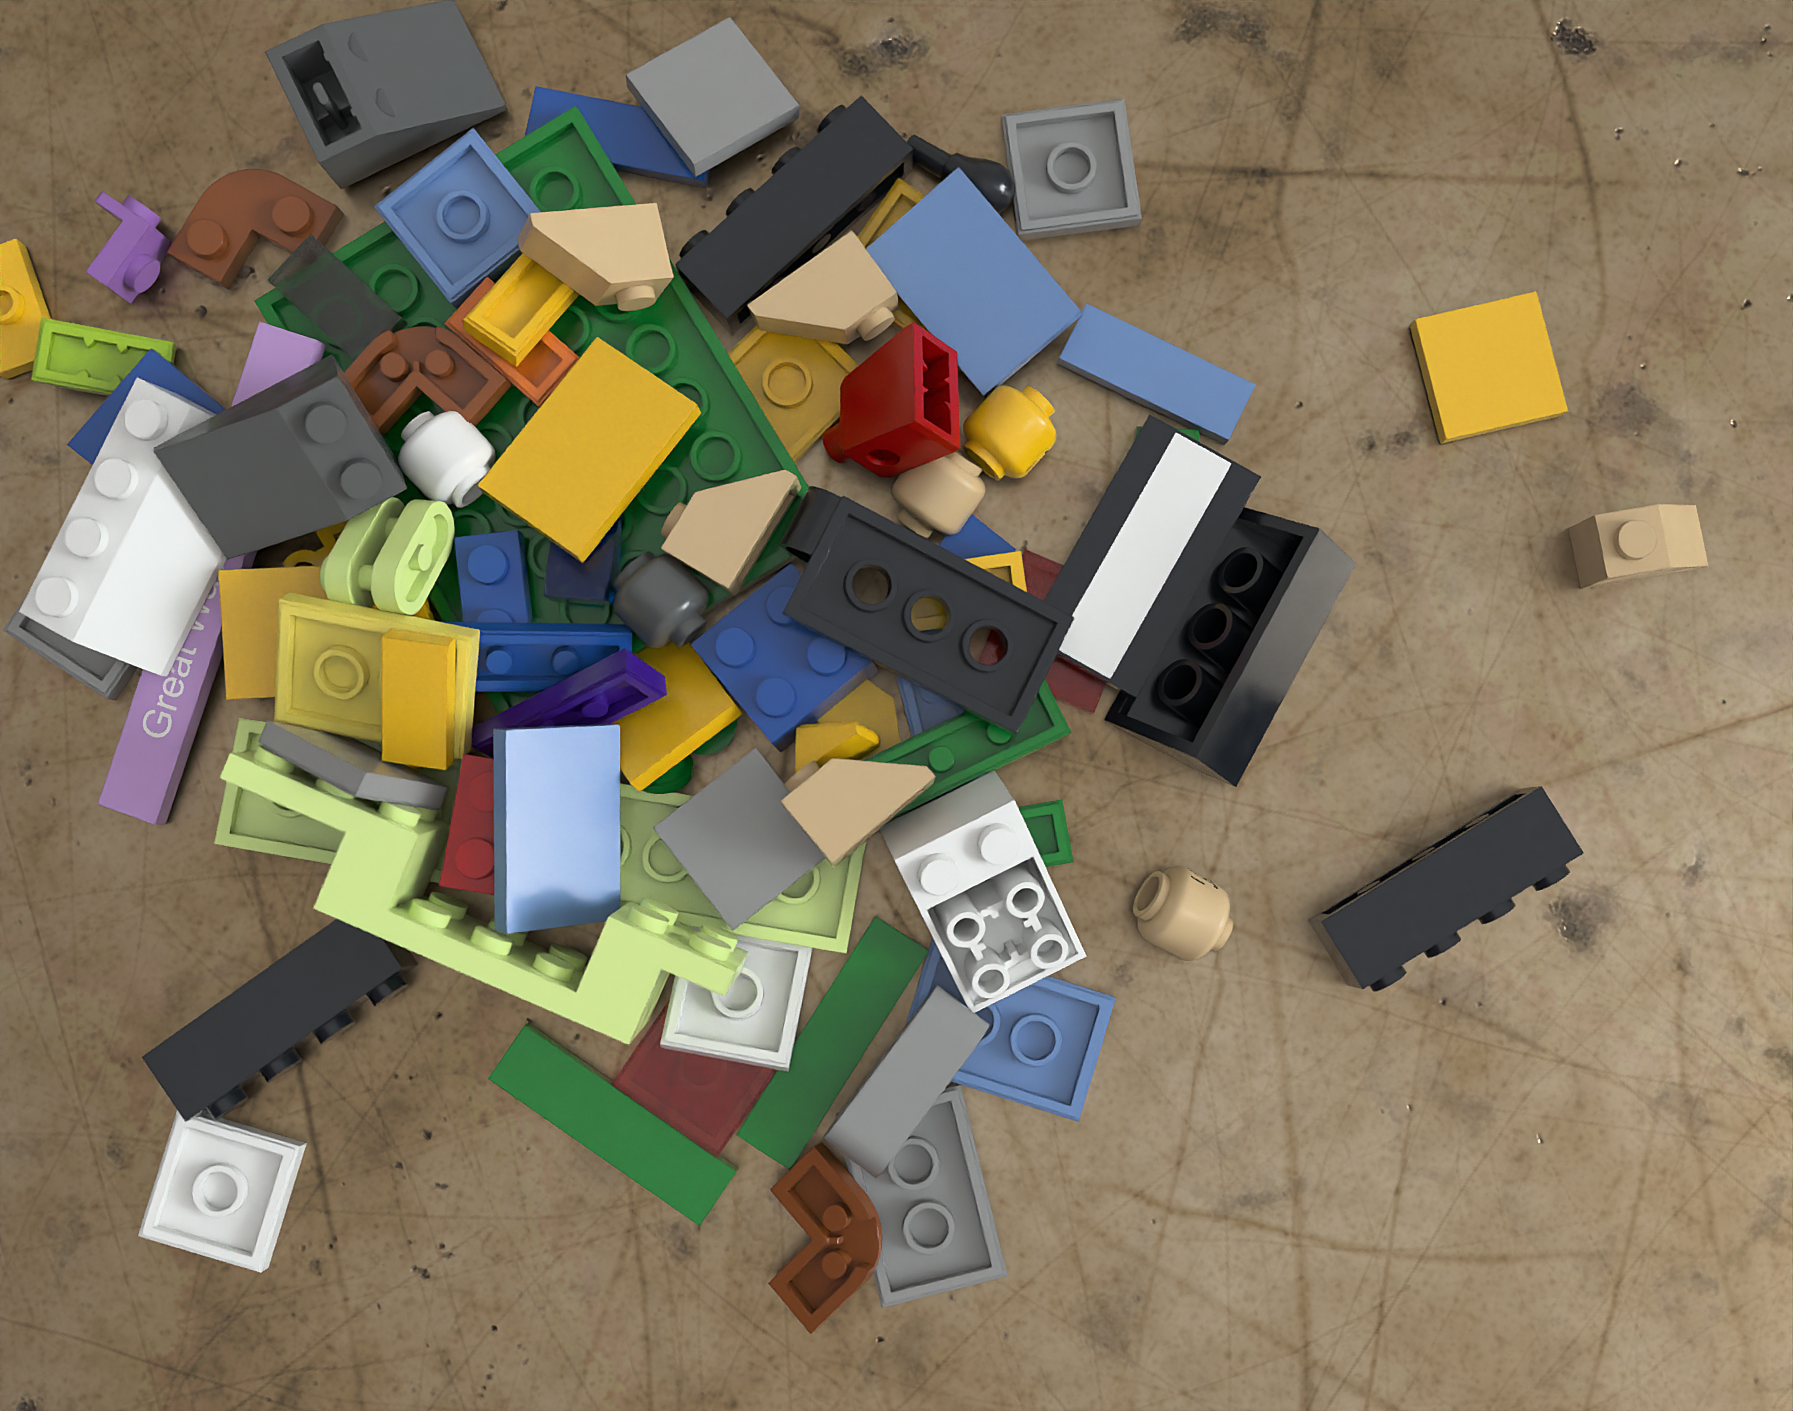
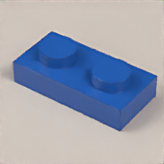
(493, 577)

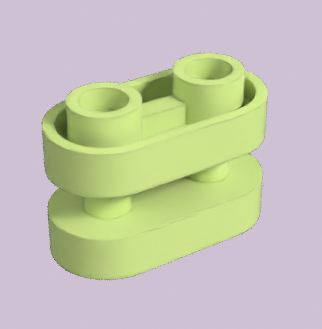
(390, 555)

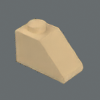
(602, 252)
(830, 297)
(729, 526)
(1637, 544)
(850, 801)

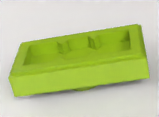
(90, 356)

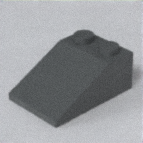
(283, 462)

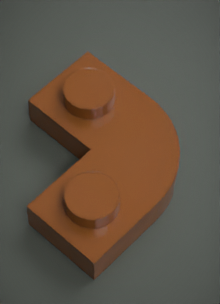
(239, 212)
(425, 360)
(843, 1237)

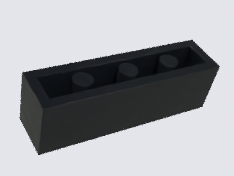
(796, 212)
(1446, 888)
(276, 1015)

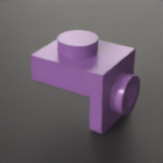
(134, 251)

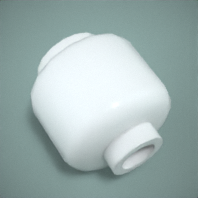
(445, 457)

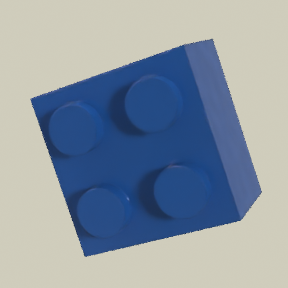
(776, 665)

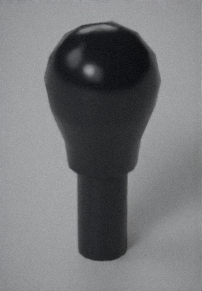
(988, 176)

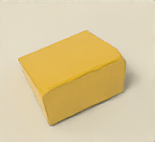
(833, 740)

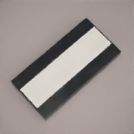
(1146, 553)

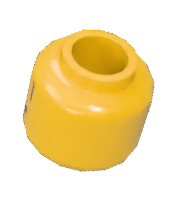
(1009, 431)

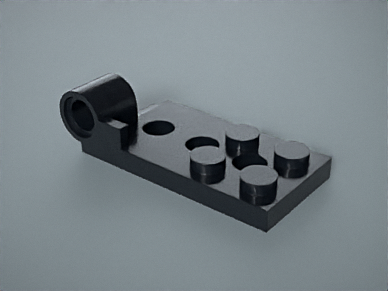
(843, 537)

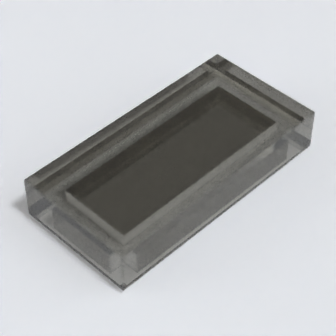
(334, 297)

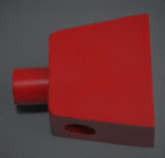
(899, 406)

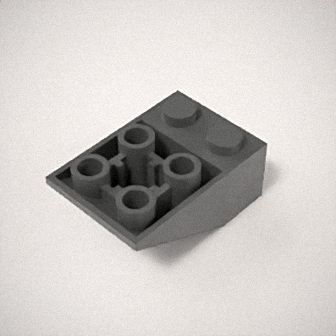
(385, 86)

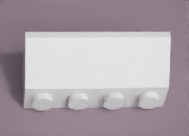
(132, 549)

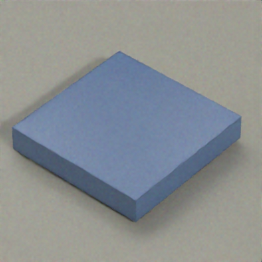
(460, 217)

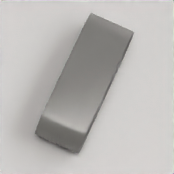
(906, 1081)

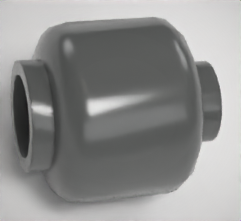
(660, 600)

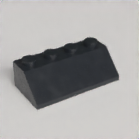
(1237, 646)

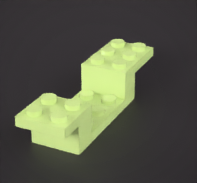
(381, 886)

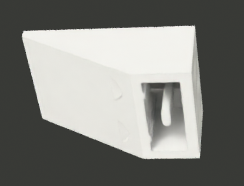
(983, 891)

